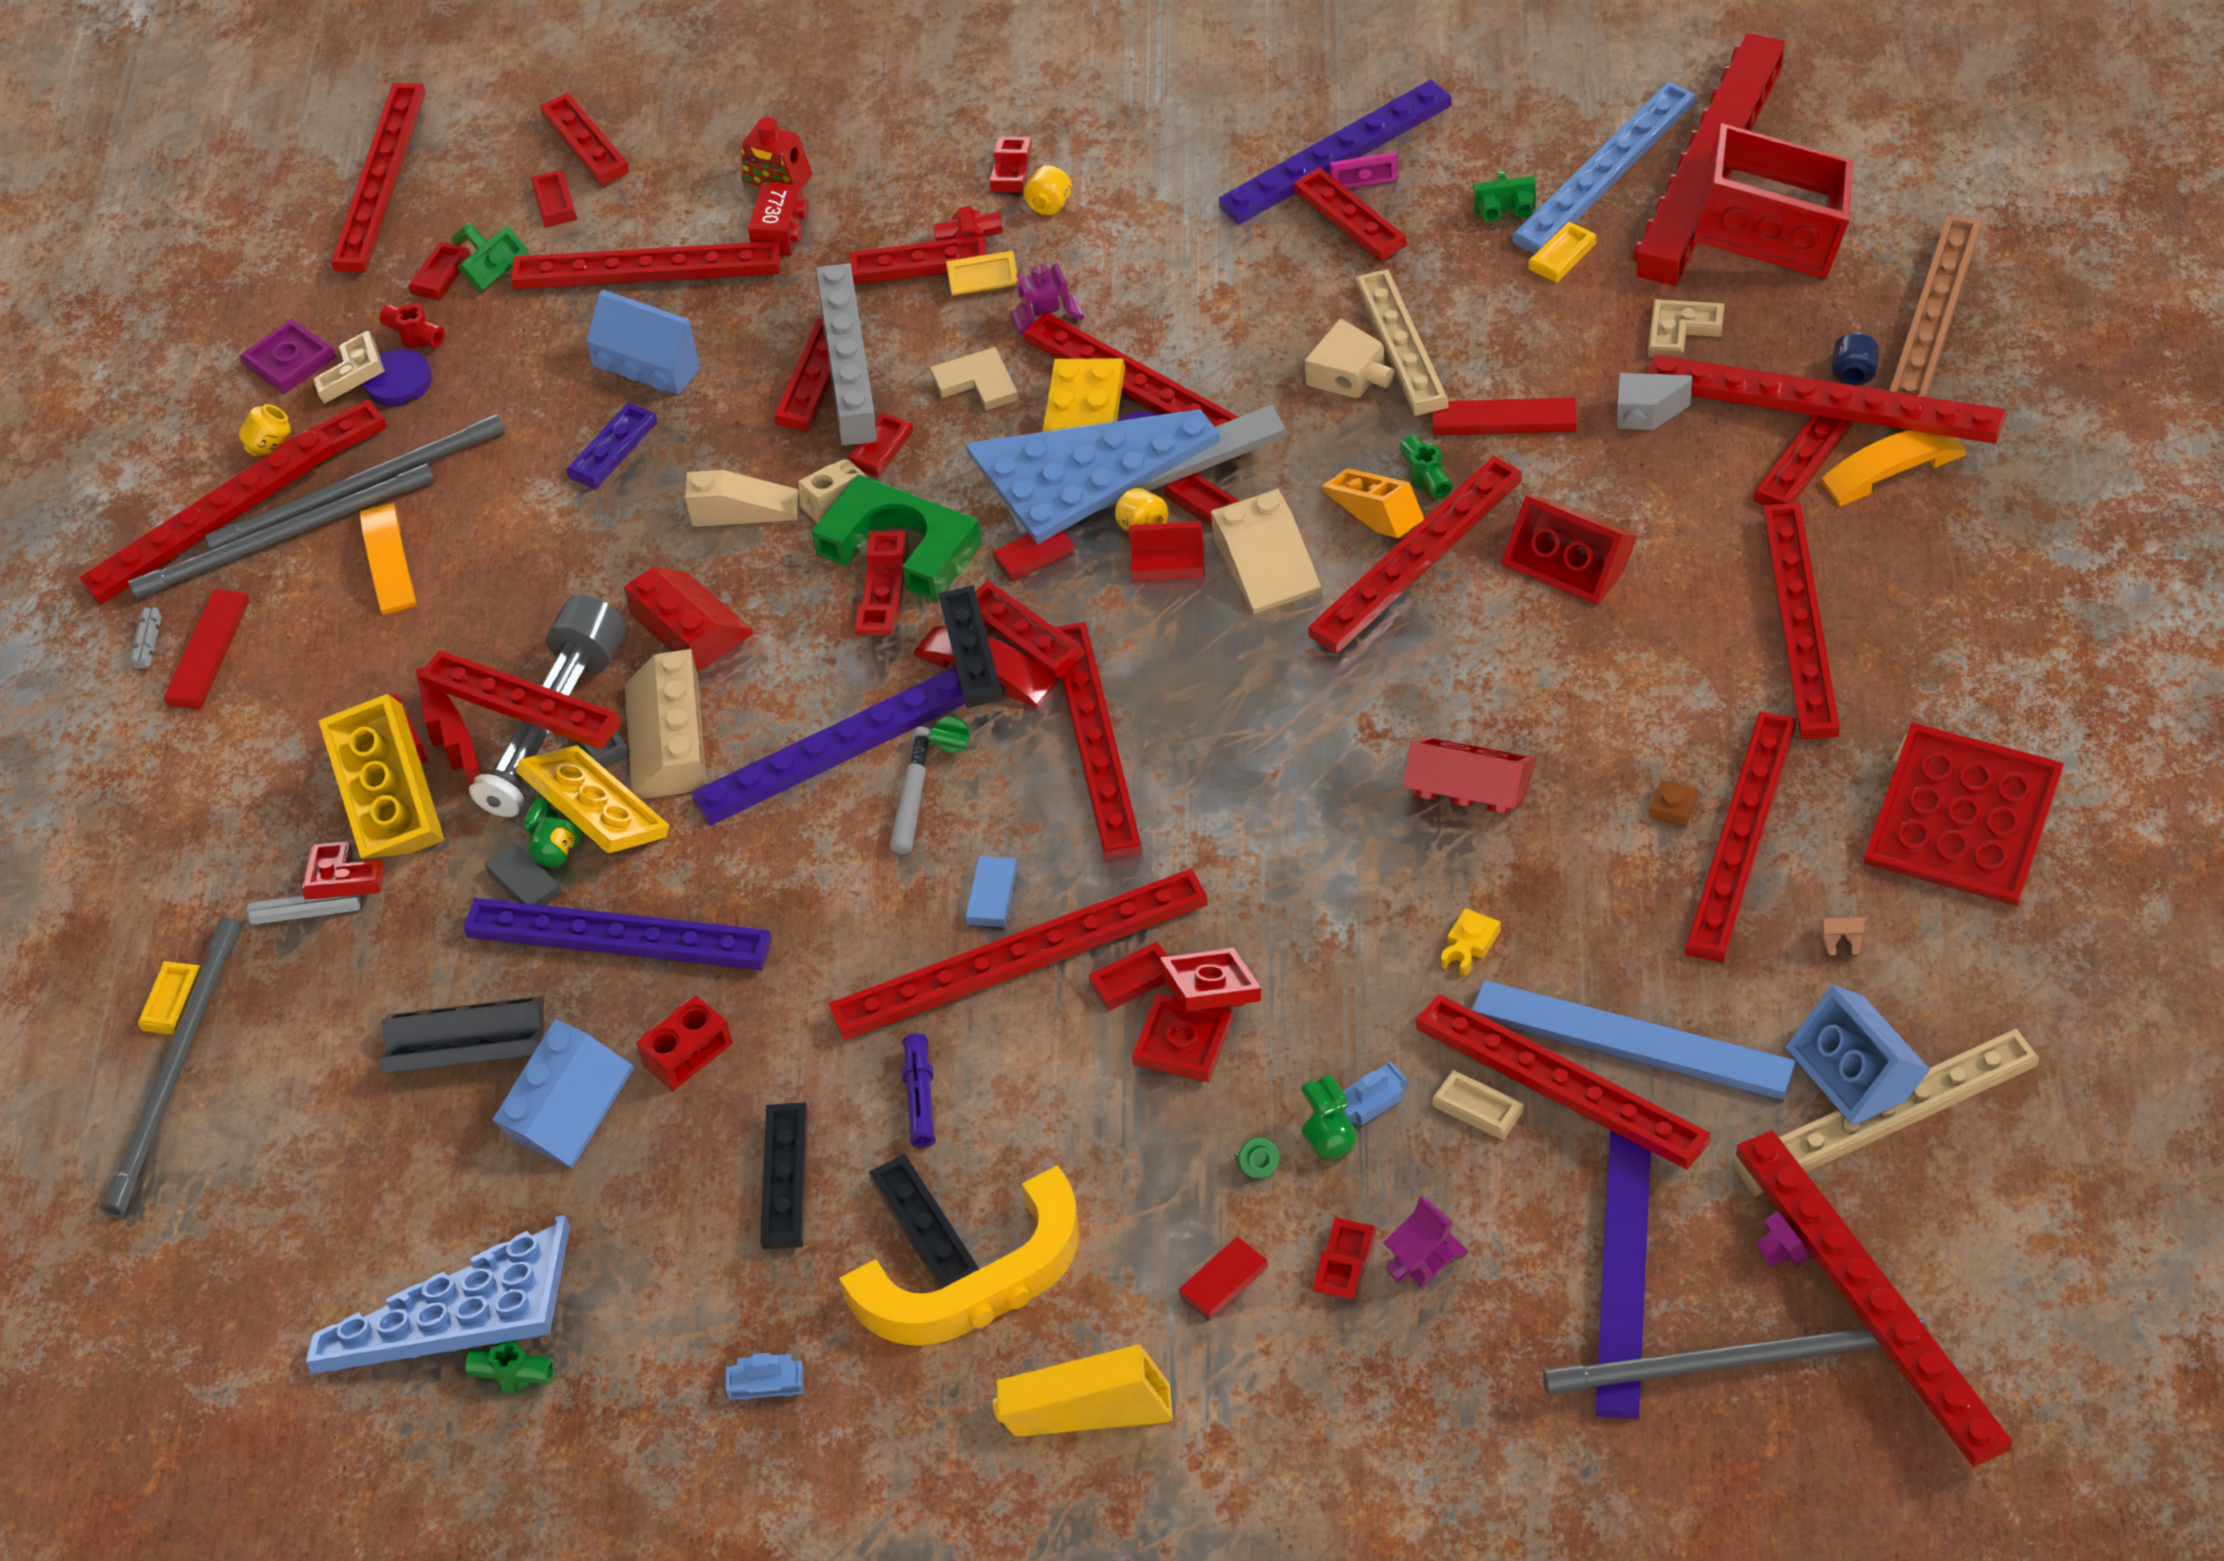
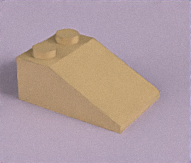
(1264, 551)

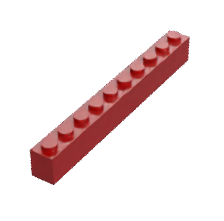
(1737, 103)

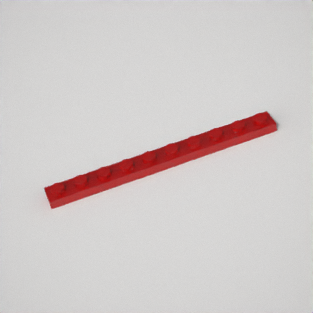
(1837, 400)
(1017, 954)
(1874, 1299)

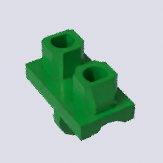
(1504, 196)

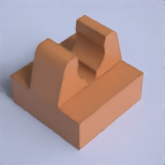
(1849, 928)

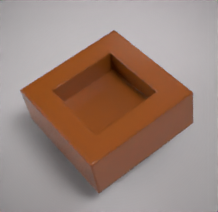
(1673, 803)

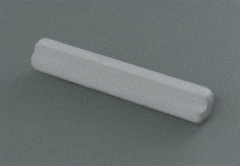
(297, 908)

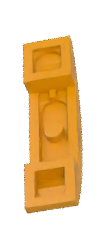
(1885, 458)
(387, 558)

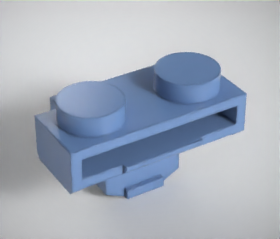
(1375, 1093)
(764, 1377)

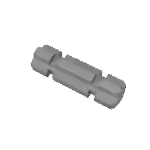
(145, 638)

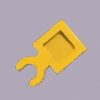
(1470, 937)

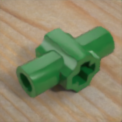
(1425, 467)
(510, 1366)

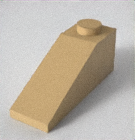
(733, 498)

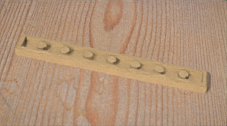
(1940, 1088)

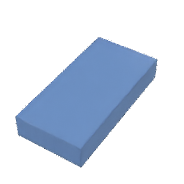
(991, 891)

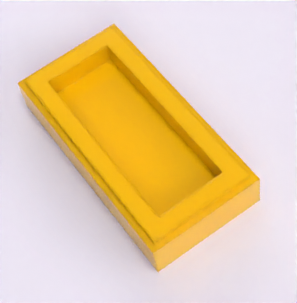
(1562, 251)
(982, 273)
(169, 997)

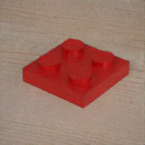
(1210, 979)
(1182, 1040)

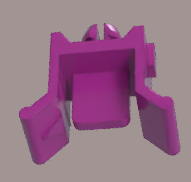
(1043, 292)
(1422, 1245)

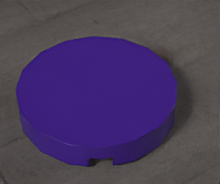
(404, 376)

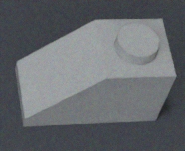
(1651, 399)

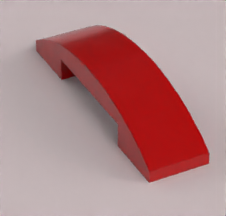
(883, 584)
(1020, 674)

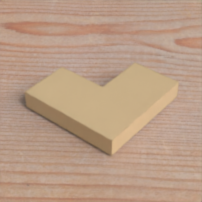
(1676, 319)
(359, 365)
(979, 371)

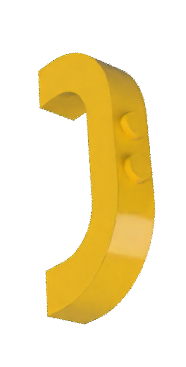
(982, 1294)

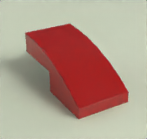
(1011, 164)
(1344, 1259)

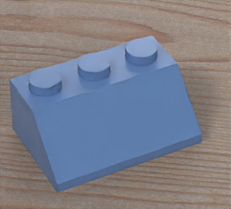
(642, 343)
(1856, 1056)
(562, 1094)

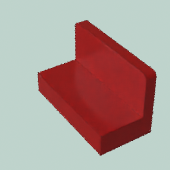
(1167, 551)

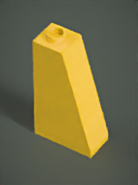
(1085, 1394)

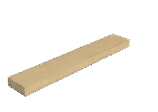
(1401, 342)

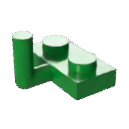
(491, 257)

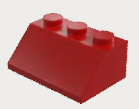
(1567, 548)
(684, 614)
(1468, 773)

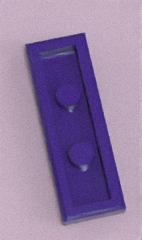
(611, 445)

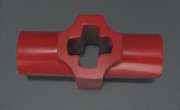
(969, 223)
(412, 325)

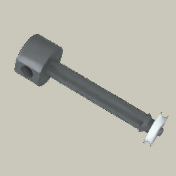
(581, 640)

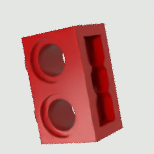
(684, 1042)

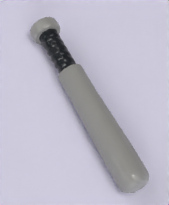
(909, 803)

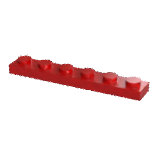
(520, 699)

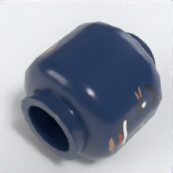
(1855, 358)

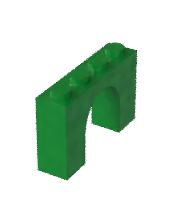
(872, 506)

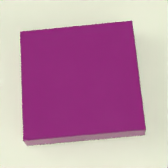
(287, 356)

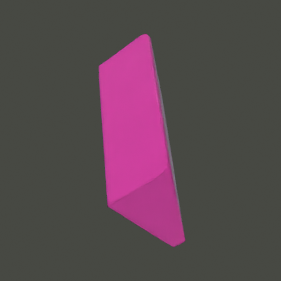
(1365, 170)

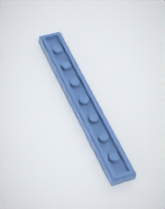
(1605, 166)
(1636, 1040)

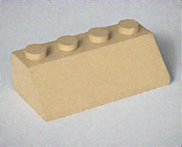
(665, 727)

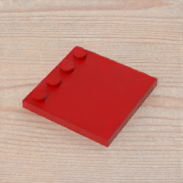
(1964, 813)

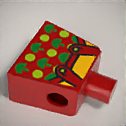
(774, 156)

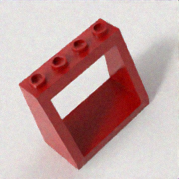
(1769, 223)

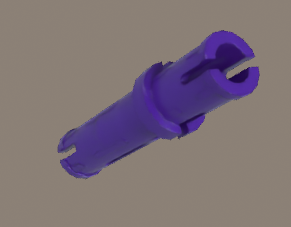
(917, 1075)

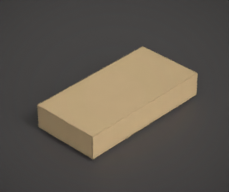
(1478, 1105)

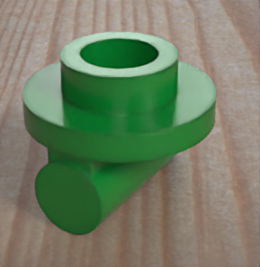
(951, 734)
(1258, 1157)

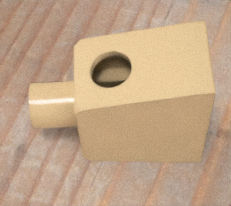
(1347, 362)

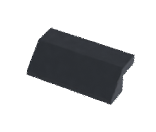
(462, 1034)

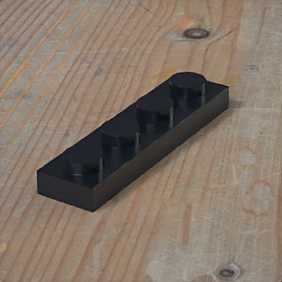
(970, 646)
(784, 1176)
(922, 1221)

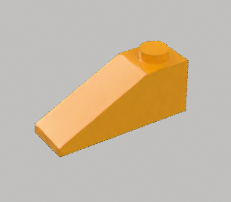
(1377, 501)

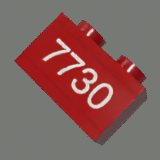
(778, 215)

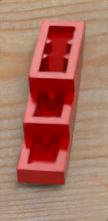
(447, 727)

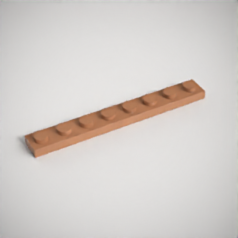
(1936, 306)

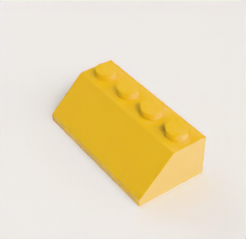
(381, 779)

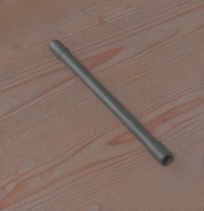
(471, 435)
(162, 578)
(124, 1181)
(1581, 1377)

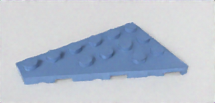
(1075, 471)
(495, 1300)

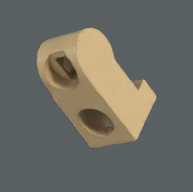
(825, 486)

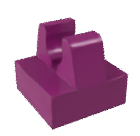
(1781, 1243)

